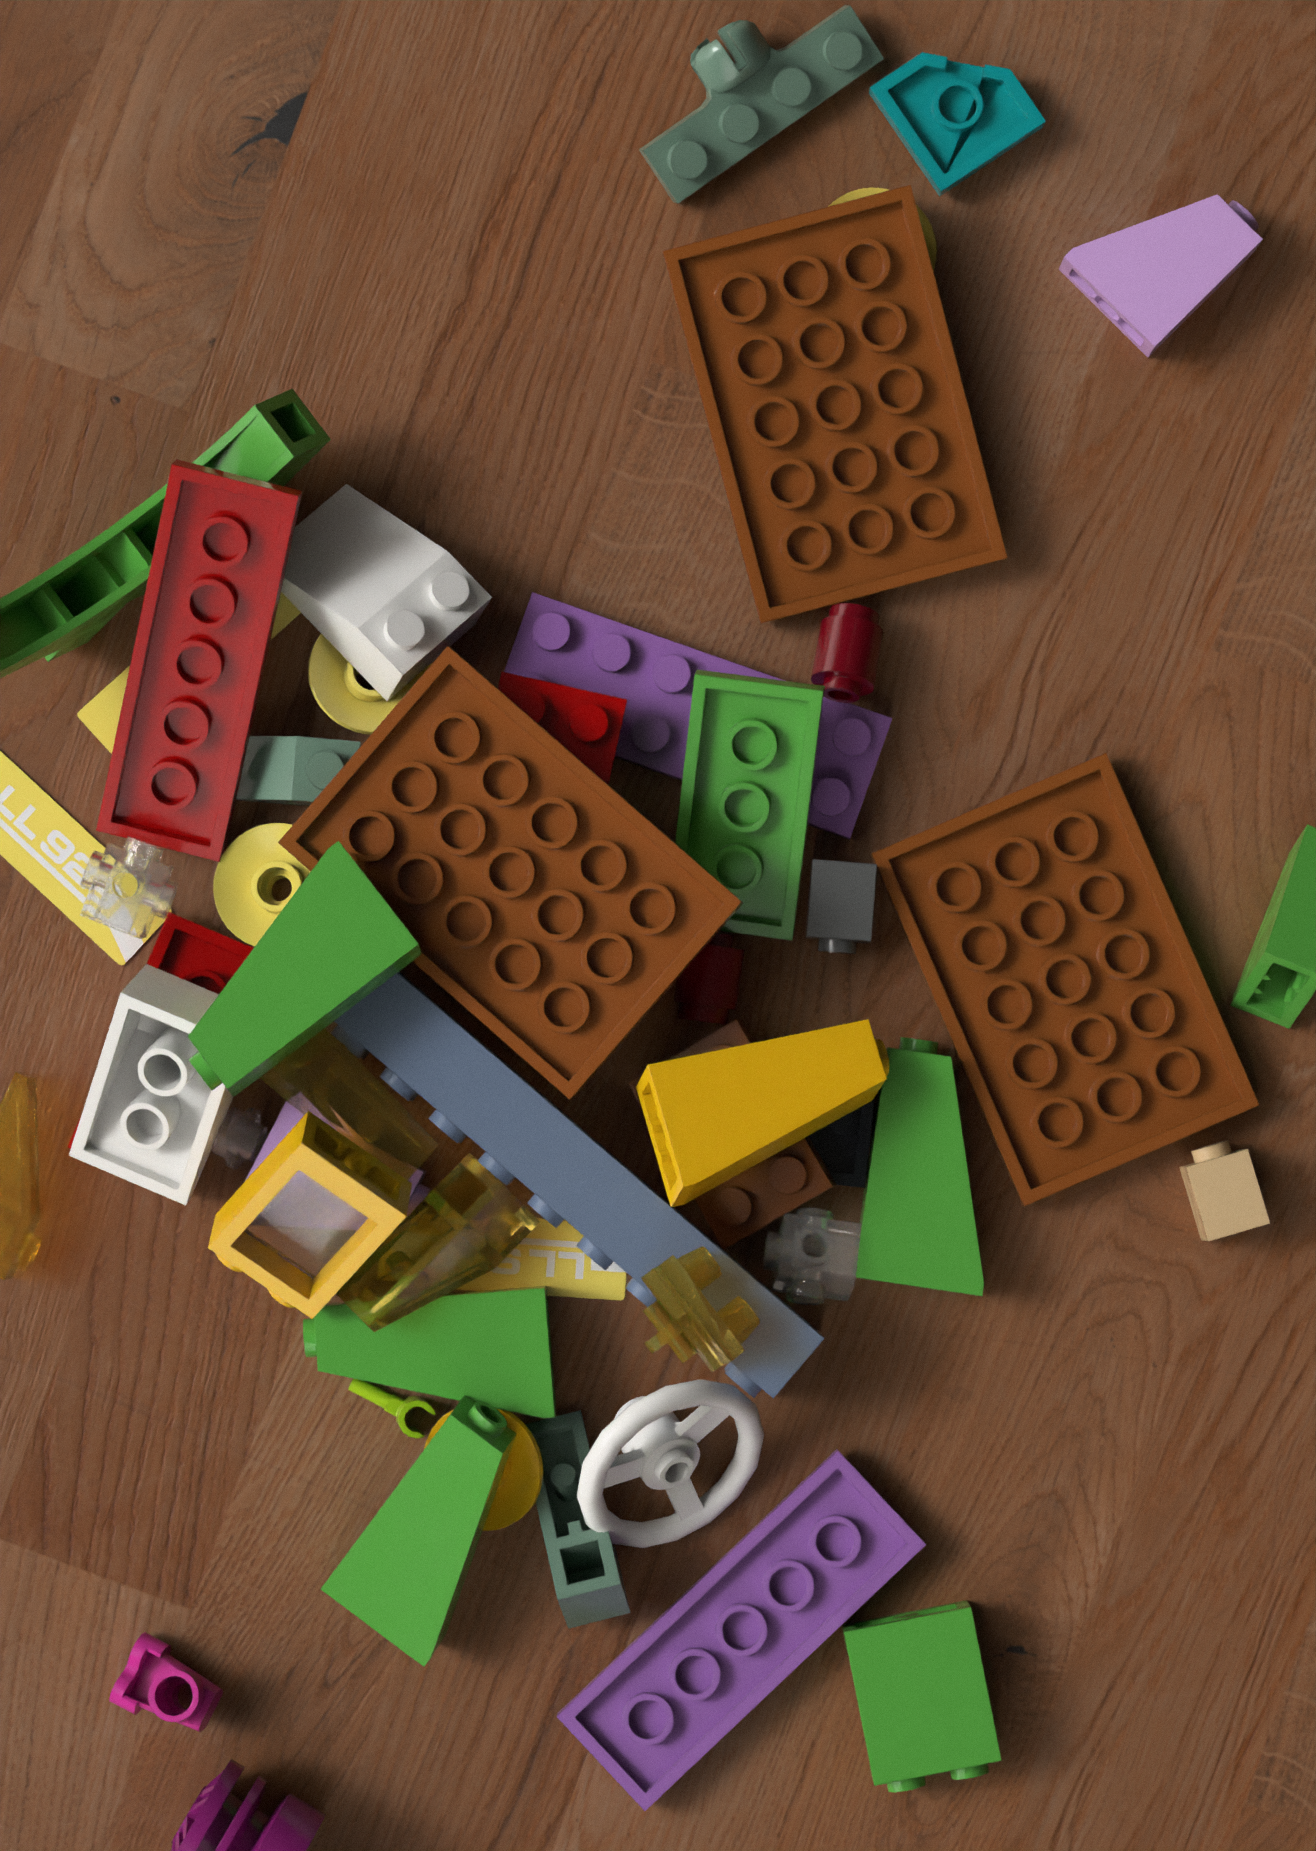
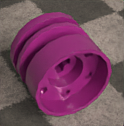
(229, 1824)

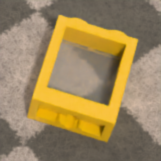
(309, 1216)

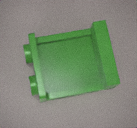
(922, 1695)

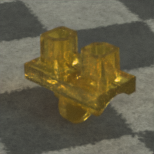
(687, 1318)

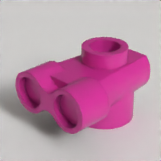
(153, 1684)

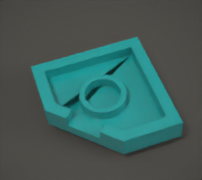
(955, 115)

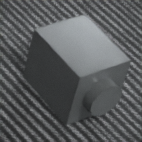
(840, 905)

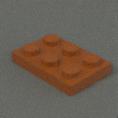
(769, 1187)

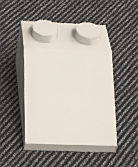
(379, 589)
(147, 1104)

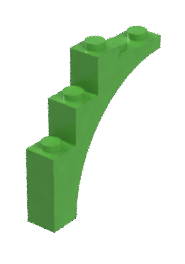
(95, 582)

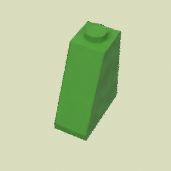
(1283, 958)

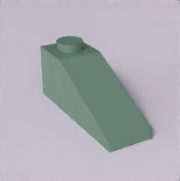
(580, 1559)

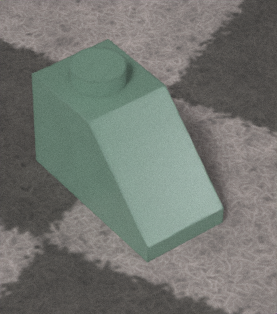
(291, 768)

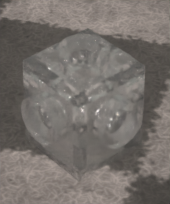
(108, 901)
(813, 1256)

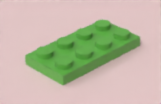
(751, 792)

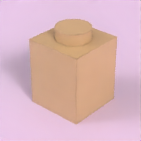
(1223, 1191)

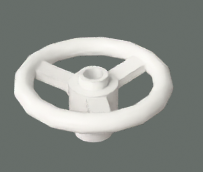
(665, 1456)

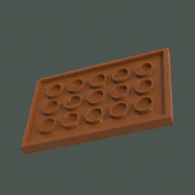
(835, 404)
(516, 872)
(1064, 979)

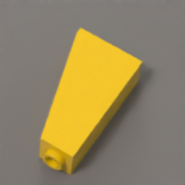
(749, 1101)

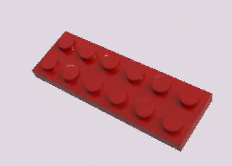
(198, 659)

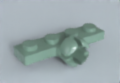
(755, 95)

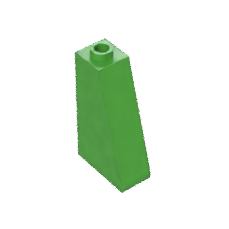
(305, 972)
(917, 1184)
(459, 1345)
(421, 1542)

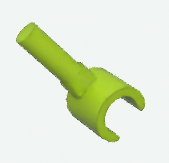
(392, 1404)

